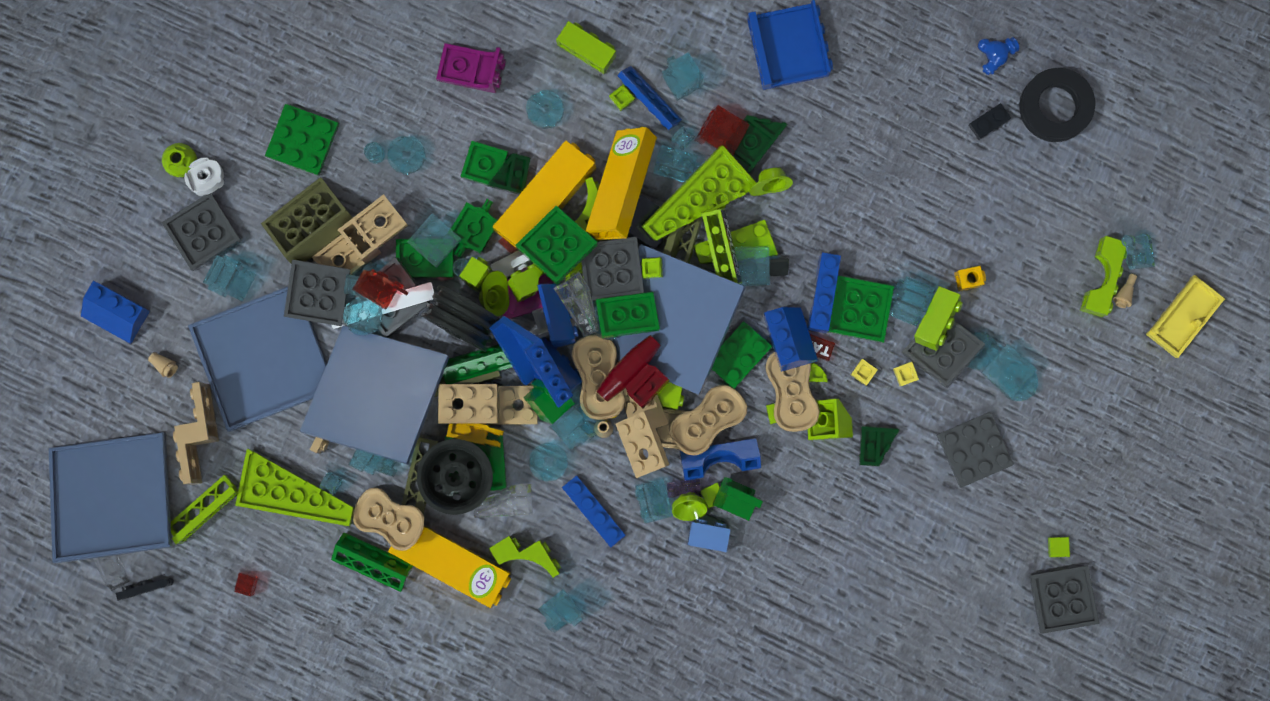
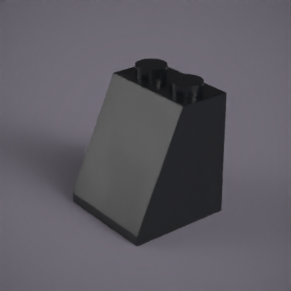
(643, 211)

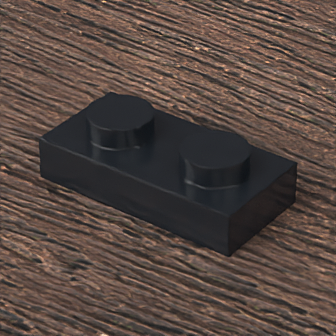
(989, 121)

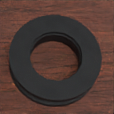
(1072, 83)

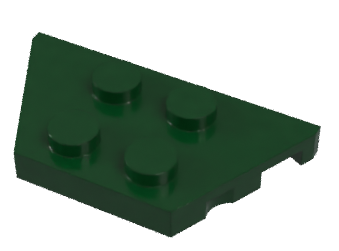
(757, 141)

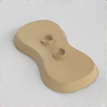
(594, 361)
(794, 404)
(696, 429)
(396, 523)

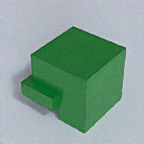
(543, 404)
(736, 499)

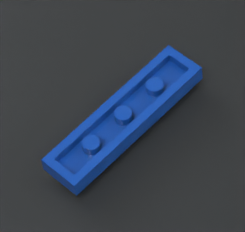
(649, 98)
(593, 511)

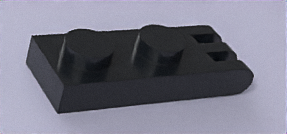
(146, 586)

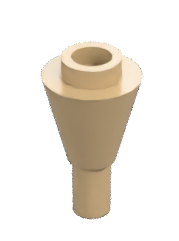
(1124, 296)

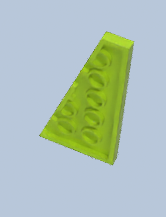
(706, 190)
(279, 491)

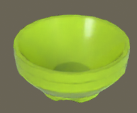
(187, 157)
(689, 507)

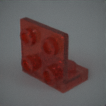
(722, 129)
(378, 288)

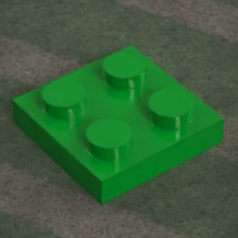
(482, 162)

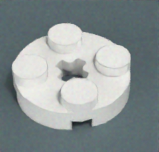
(208, 185)

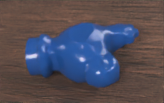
(997, 53)

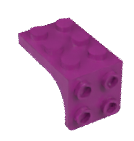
(471, 68)

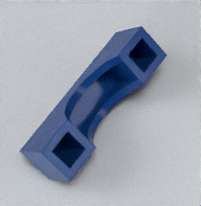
(824, 293)
(741, 453)

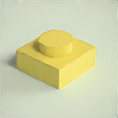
(863, 372)
(905, 374)

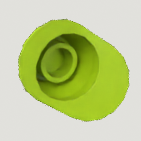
(771, 181)
(494, 293)

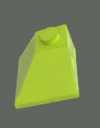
(832, 423)

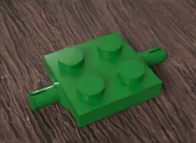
(474, 227)

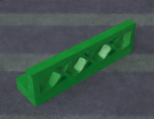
(475, 364)
(372, 559)

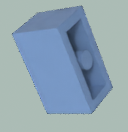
(709, 536)

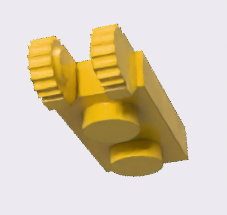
(473, 433)

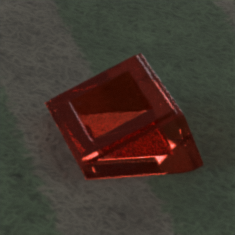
(246, 584)

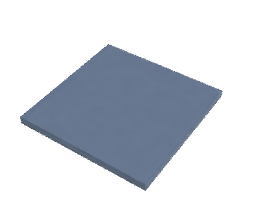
(692, 318)
(258, 359)
(375, 395)
(109, 498)

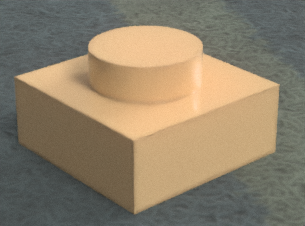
(319, 445)

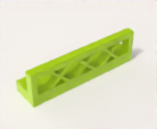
(206, 513)

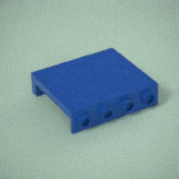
(789, 45)
(530, 358)

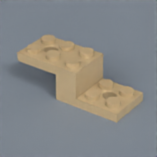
(362, 237)
(484, 405)
(195, 433)
(640, 433)

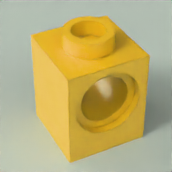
(962, 281)

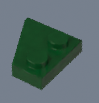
(512, 174)
(875, 444)

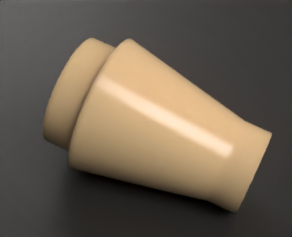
(164, 365)
(603, 434)

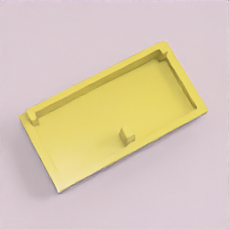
(1185, 316)

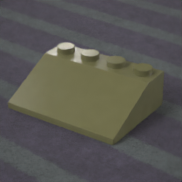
(307, 222)

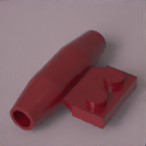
(635, 375)

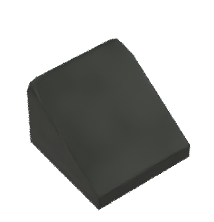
(779, 267)

